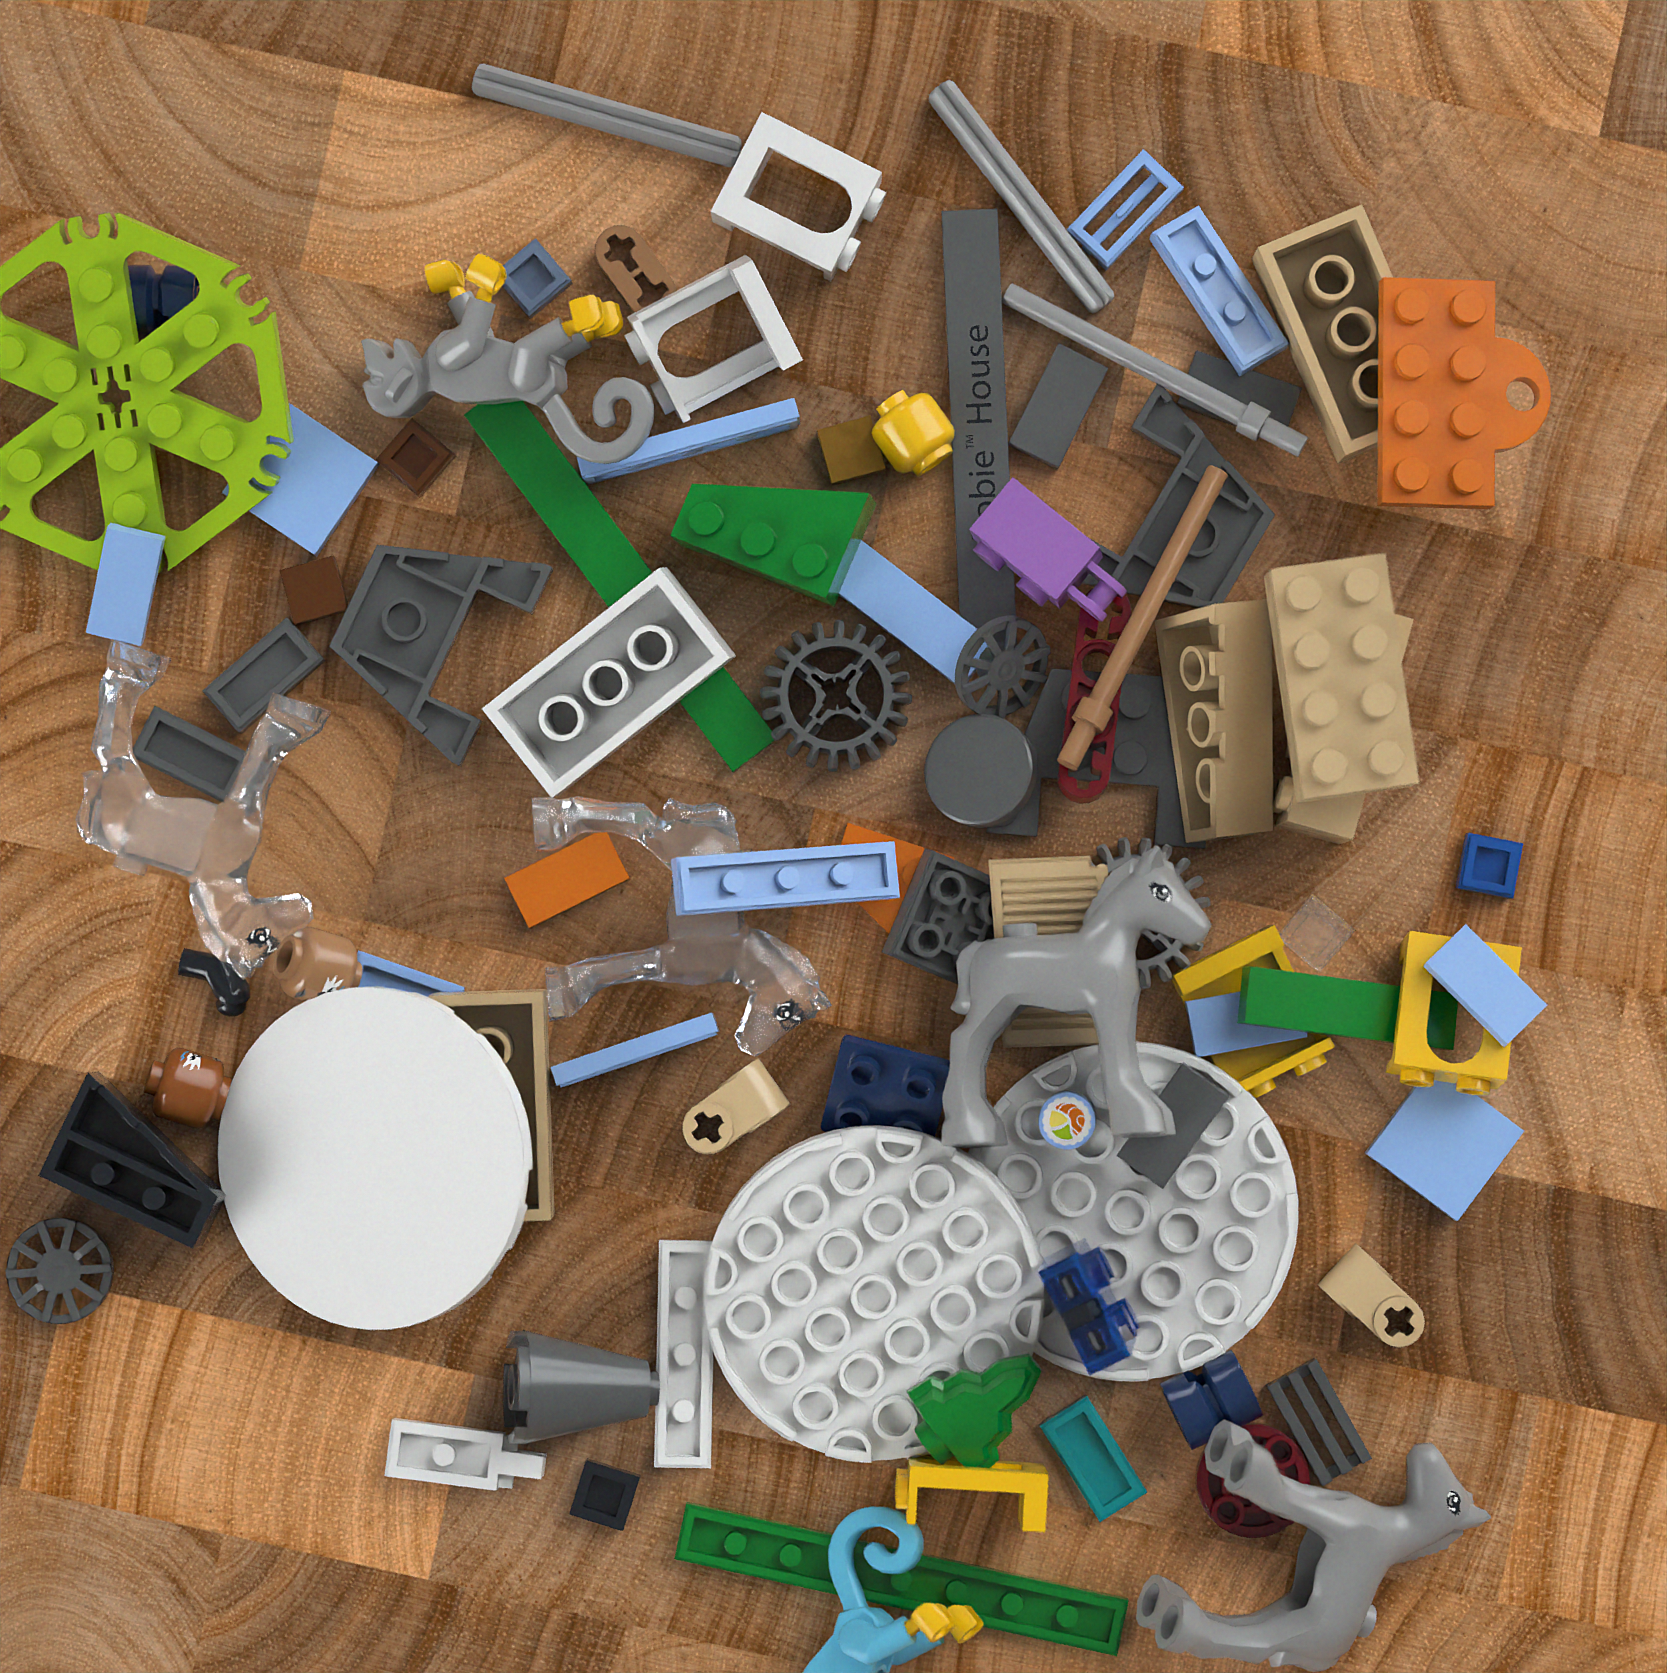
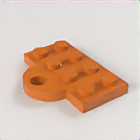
(1446, 393)

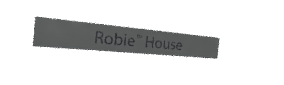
(976, 403)

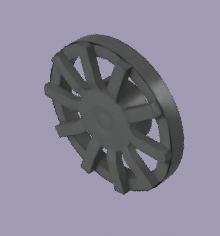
(1002, 666)
(59, 1270)

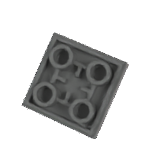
(941, 915)

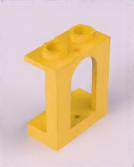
(1411, 1052)
(1004, 1476)

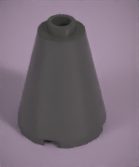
(571, 1388)

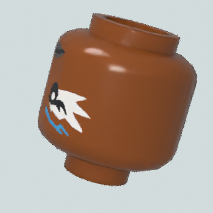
(188, 1088)

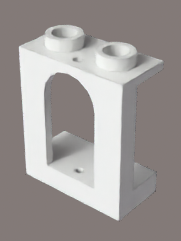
(820, 250)
(693, 392)

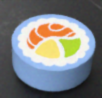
(1067, 1120)

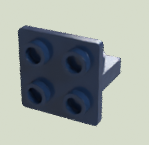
(885, 1087)

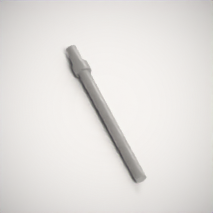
(1250, 419)

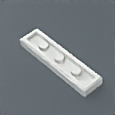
(683, 1358)

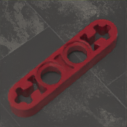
(1082, 686)

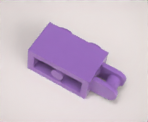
(1042, 551)

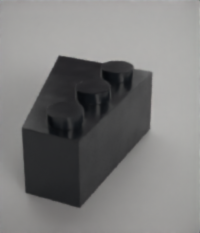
(131, 1166)

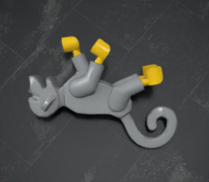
(481, 369)

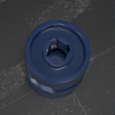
(160, 295)
(1210, 1398)

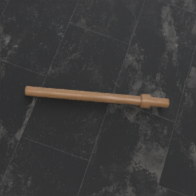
(1094, 710)

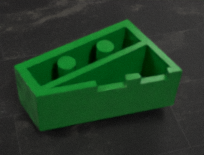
(778, 533)

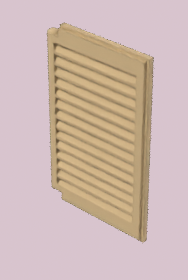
(1056, 898)

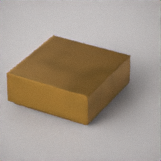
(850, 450)

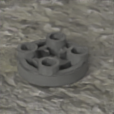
(981, 771)

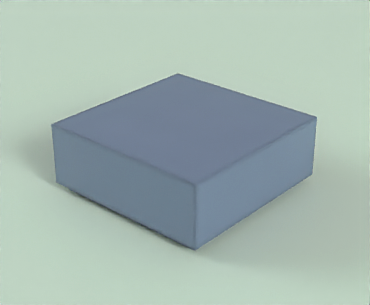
(534, 278)

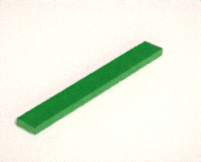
(607, 559)
(998, 1597)

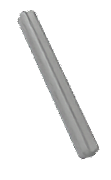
(606, 115)
(1021, 196)

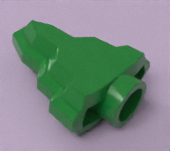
(973, 1410)

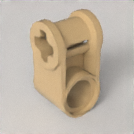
(742, 1103)
(1367, 1292)

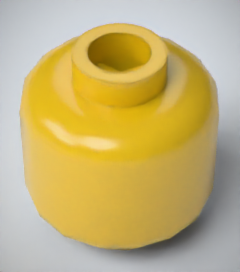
(913, 432)

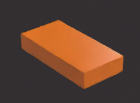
(566, 878)

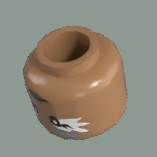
(316, 964)

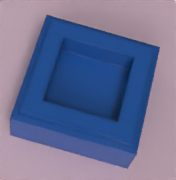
(1489, 865)

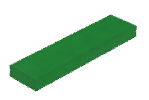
(1336, 1006)

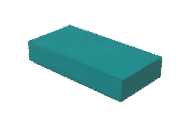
(1093, 1458)

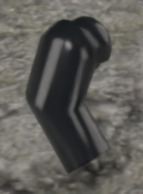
(225, 983)

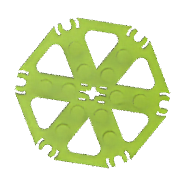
(157, 365)

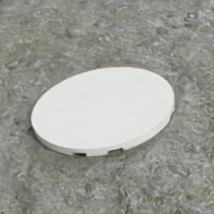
(374, 1157)
(1187, 1257)
(861, 1276)

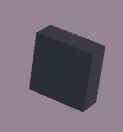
(604, 1494)

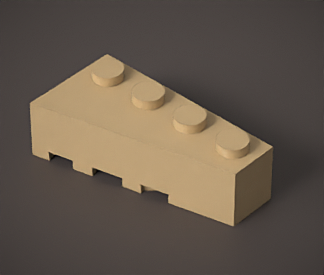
(1220, 716)

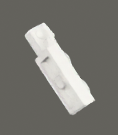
(458, 1456)

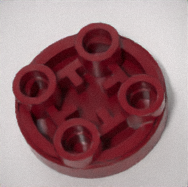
(1238, 1513)

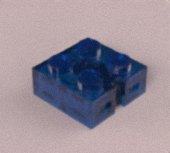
(1082, 1295)

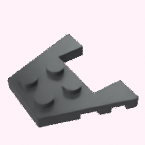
(1227, 534)
(408, 621)
(1139, 755)

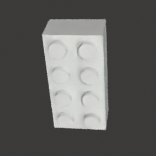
(609, 682)

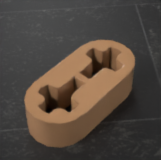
(643, 258)

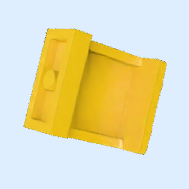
(1222, 974)

